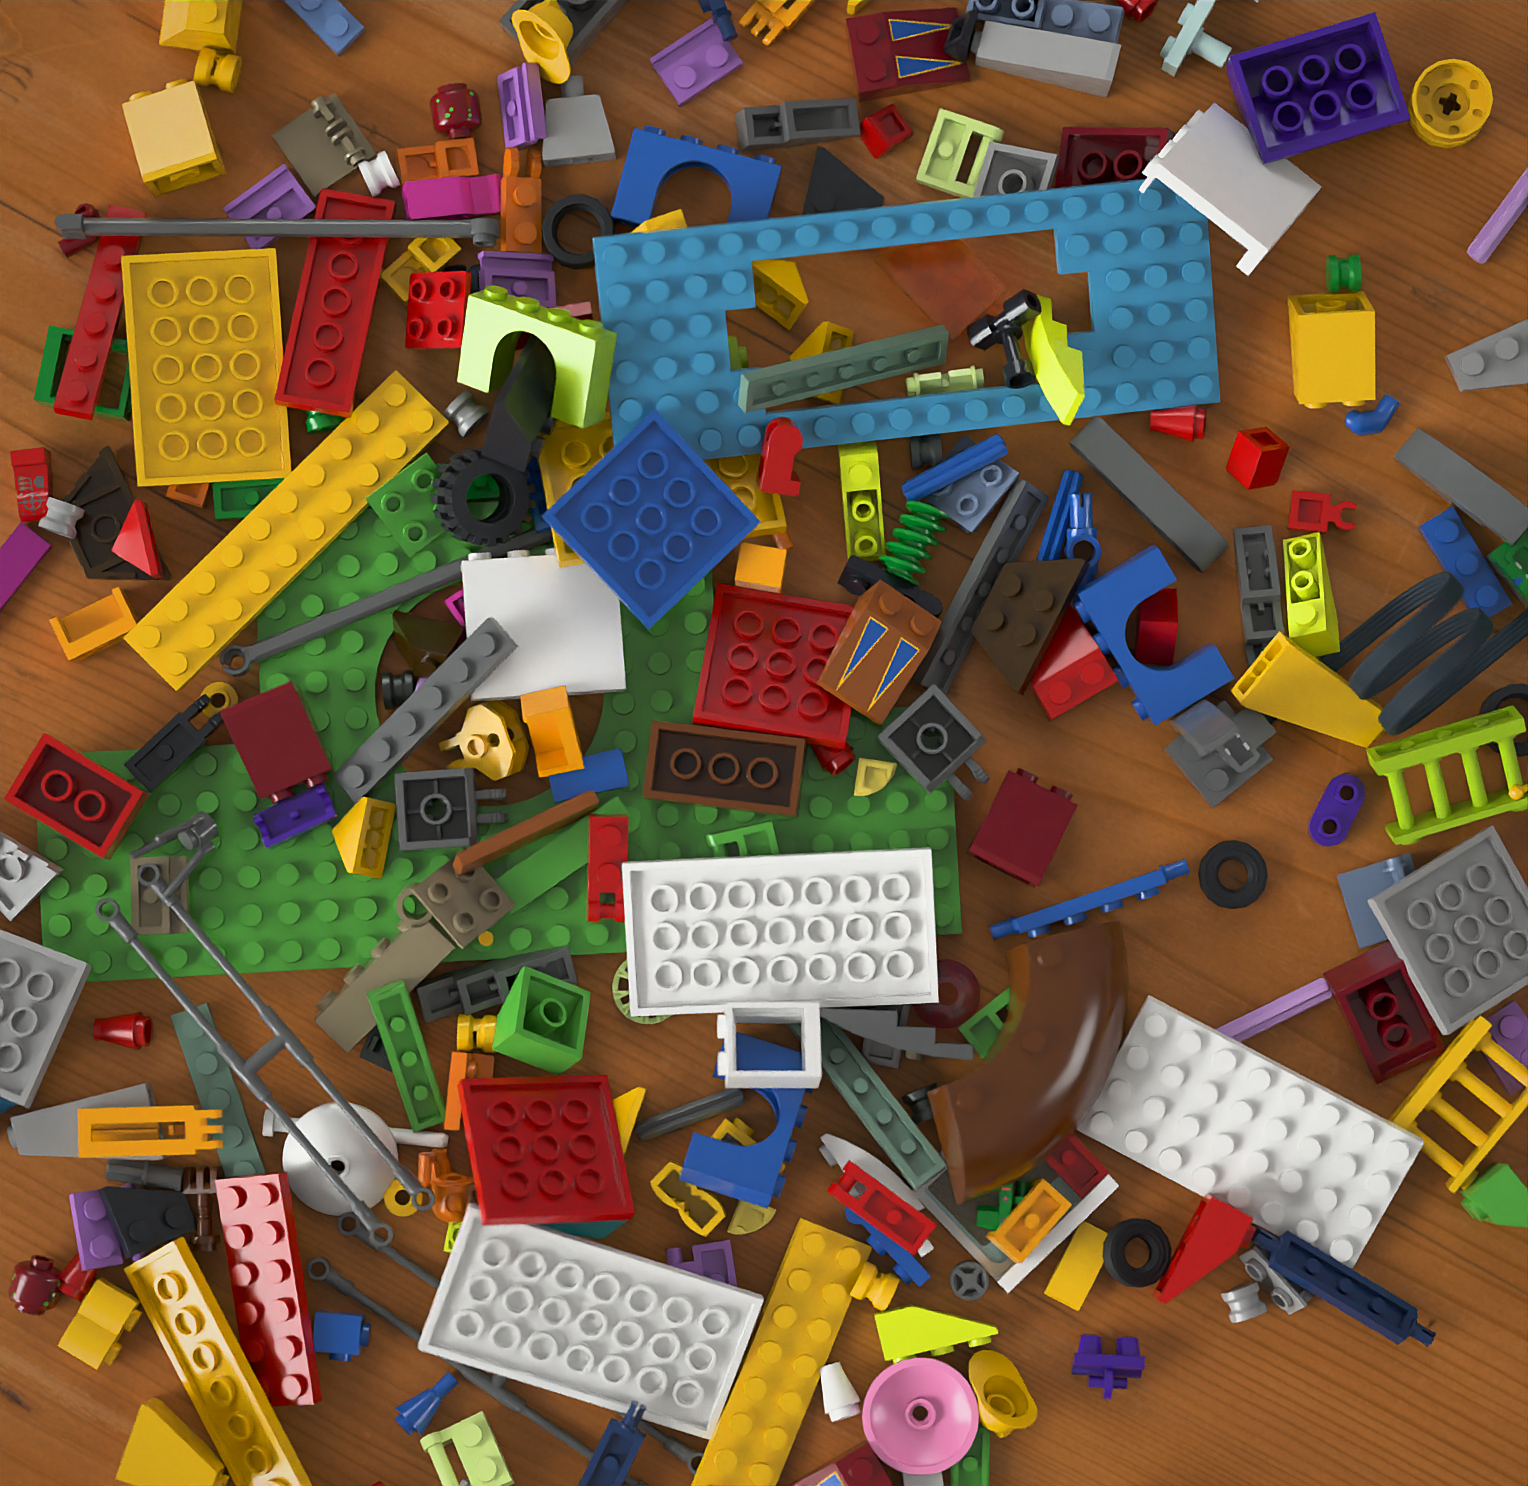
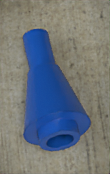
(419, 1410)

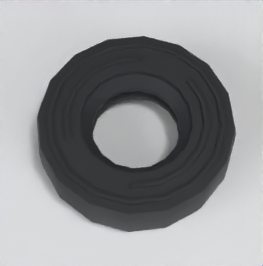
(1255, 868)
(1158, 1246)

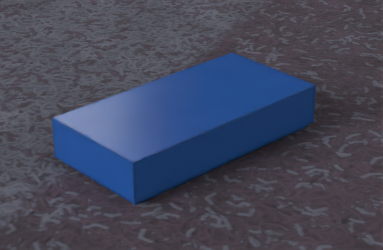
(600, 773)

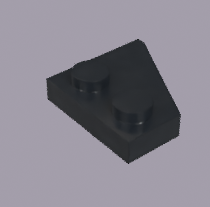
(837, 187)
(146, 1216)

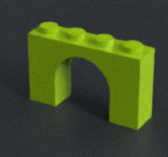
(579, 348)

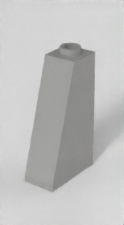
(1047, 57)
(55, 1128)

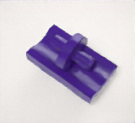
(1106, 1368)

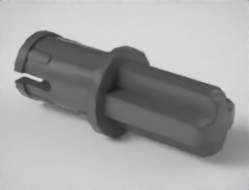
(144, 1174)

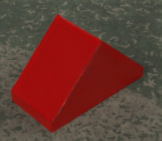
(1157, 628)

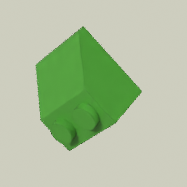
(543, 1022)
(1497, 1197)

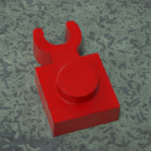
(1313, 512)

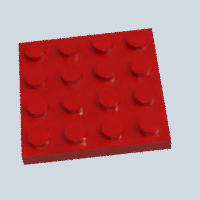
(766, 666)
(545, 1150)

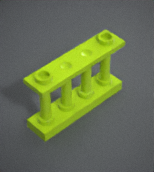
(1428, 749)

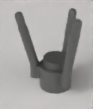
(193, 833)

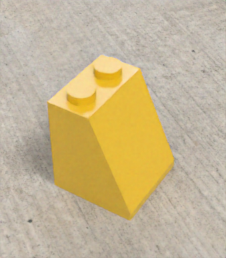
(201, 24)
(173, 137)
(1332, 348)
(168, 1452)

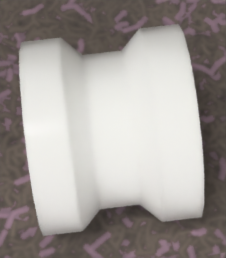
(378, 174)

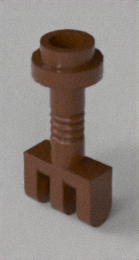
(203, 1185)

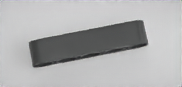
(1149, 494)

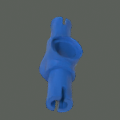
(1082, 529)

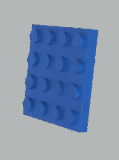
(651, 519)

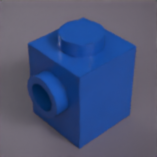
(340, 1334)

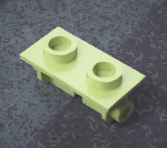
(952, 381)

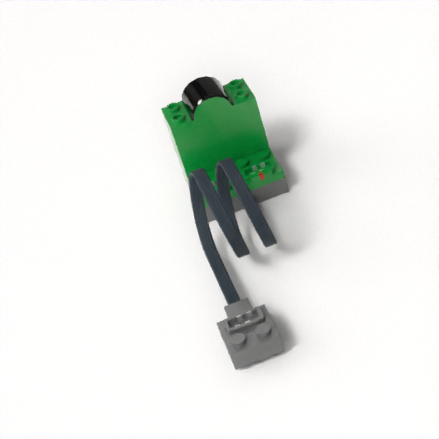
(1243, 755)

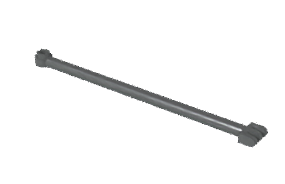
(482, 230)
(369, 605)

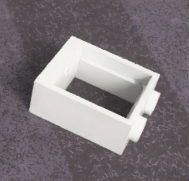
(771, 1012)

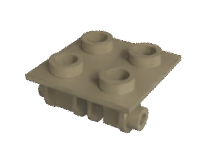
(324, 144)
(463, 903)

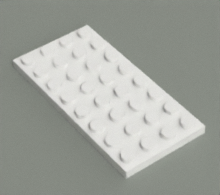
(780, 930)
(1250, 1132)
(591, 1322)

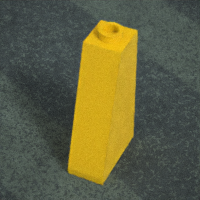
(1306, 692)

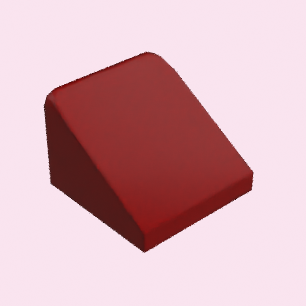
(884, 131)

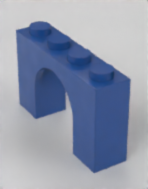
(655, 158)
(1108, 604)
(751, 1170)

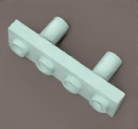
(1194, 39)

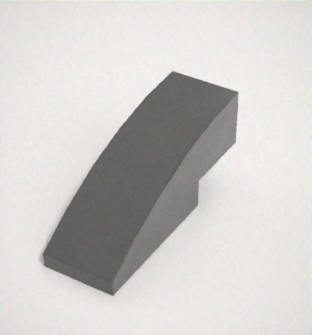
(796, 124)

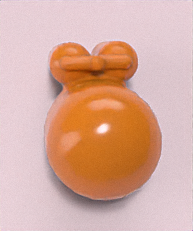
(451, 1189)

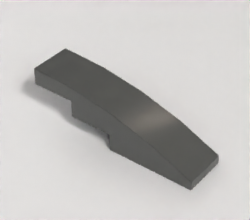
(1464, 486)
(1257, 588)
(1204, 726)
(487, 983)
(883, 1028)

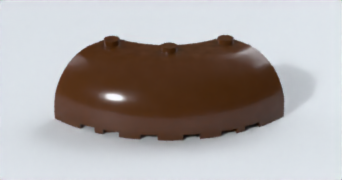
(1043, 1064)

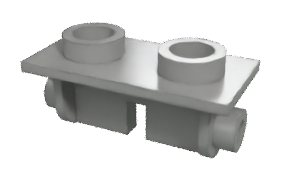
(1282, 1291)

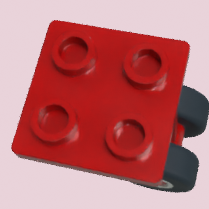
(439, 307)

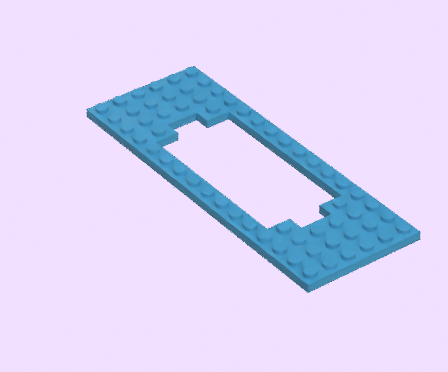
(1146, 296)

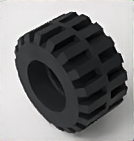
(453, 507)

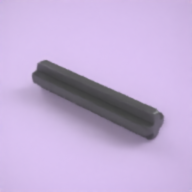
(689, 1113)

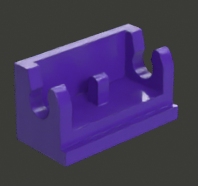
(296, 816)

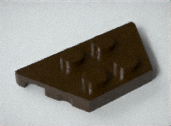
(106, 504)
(1025, 614)

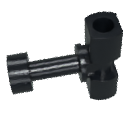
(1007, 330)

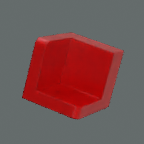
(1257, 458)

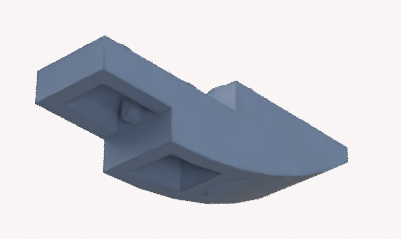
(1058, 16)

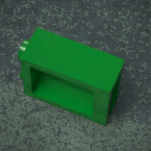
(52, 369)

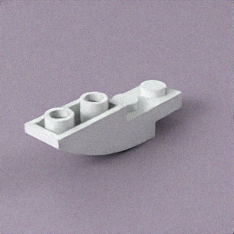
(840, 1151)

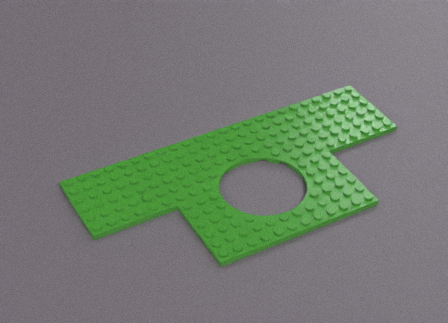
(301, 905)

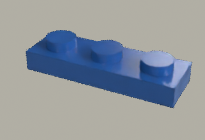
(1462, 557)

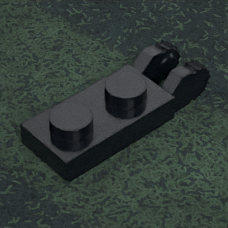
(862, 575)
(172, 746)

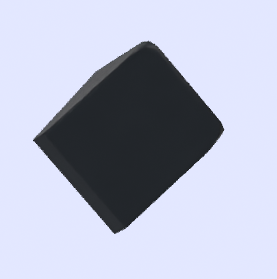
(961, 36)

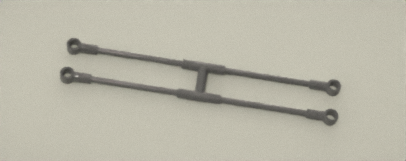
(247, 1069)
(492, 1385)

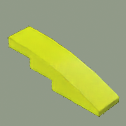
(1054, 363)

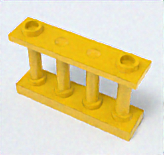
(1452, 1067)

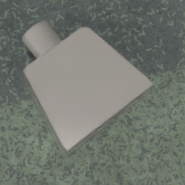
(576, 128)

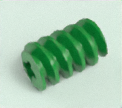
(913, 540)

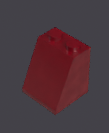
(278, 742)
(1023, 827)

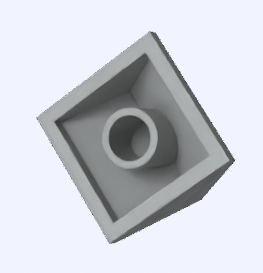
(1015, 170)

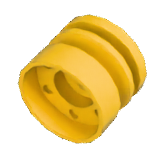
(1471, 97)

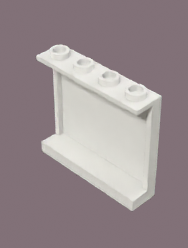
(1223, 177)
(557, 617)

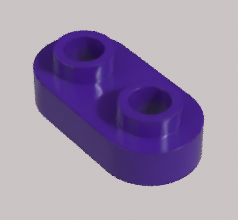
(1336, 809)

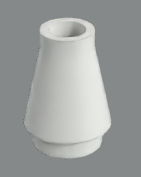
(838, 1393)

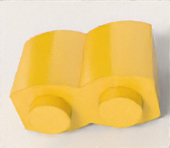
(696, 1205)
(100, 1323)

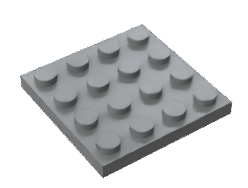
(1460, 928)
(35, 1006)

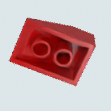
(1070, 669)
(1207, 1242)

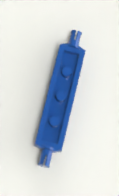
(1074, 910)

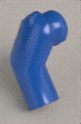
(1372, 421)

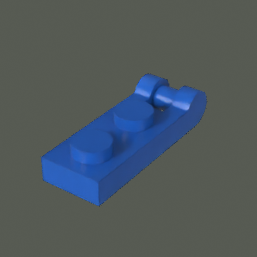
(907, 1266)

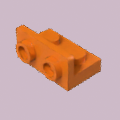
(464, 1066)

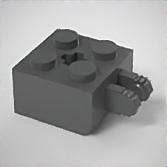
(957, 743)
(458, 793)

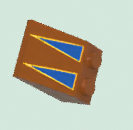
(878, 651)

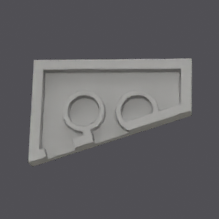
(1493, 361)
(22, 876)

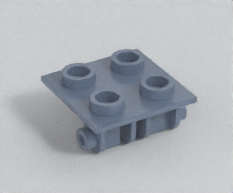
(975, 494)
(1363, 884)

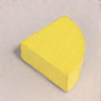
(872, 776)
(749, 1218)

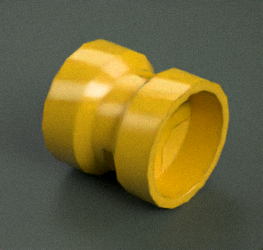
(217, 69)
(466, 1031)
(875, 1286)

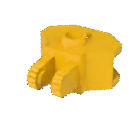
(487, 742)

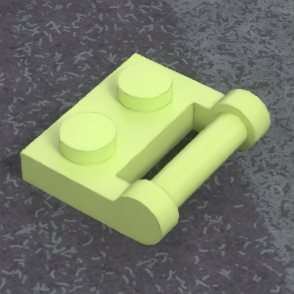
(947, 150)
(476, 1449)

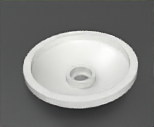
(340, 1140)

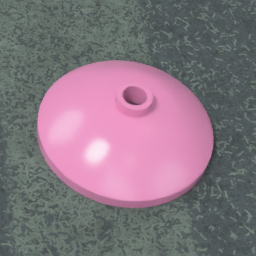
(926, 1443)

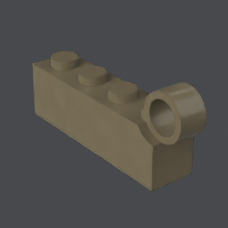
(407, 956)

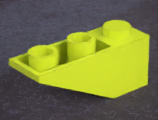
(861, 500)
(1310, 596)
(919, 1329)

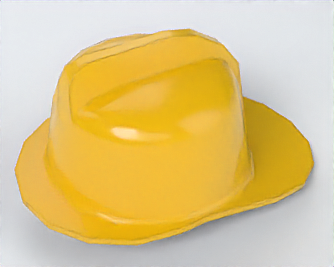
(545, 38)
(1000, 1393)

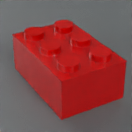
(76, 796)

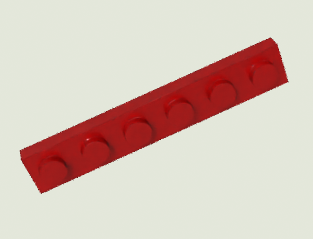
(96, 323)

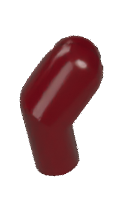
(73, 246)

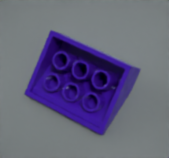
(1317, 88)

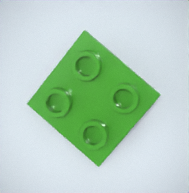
(407, 506)

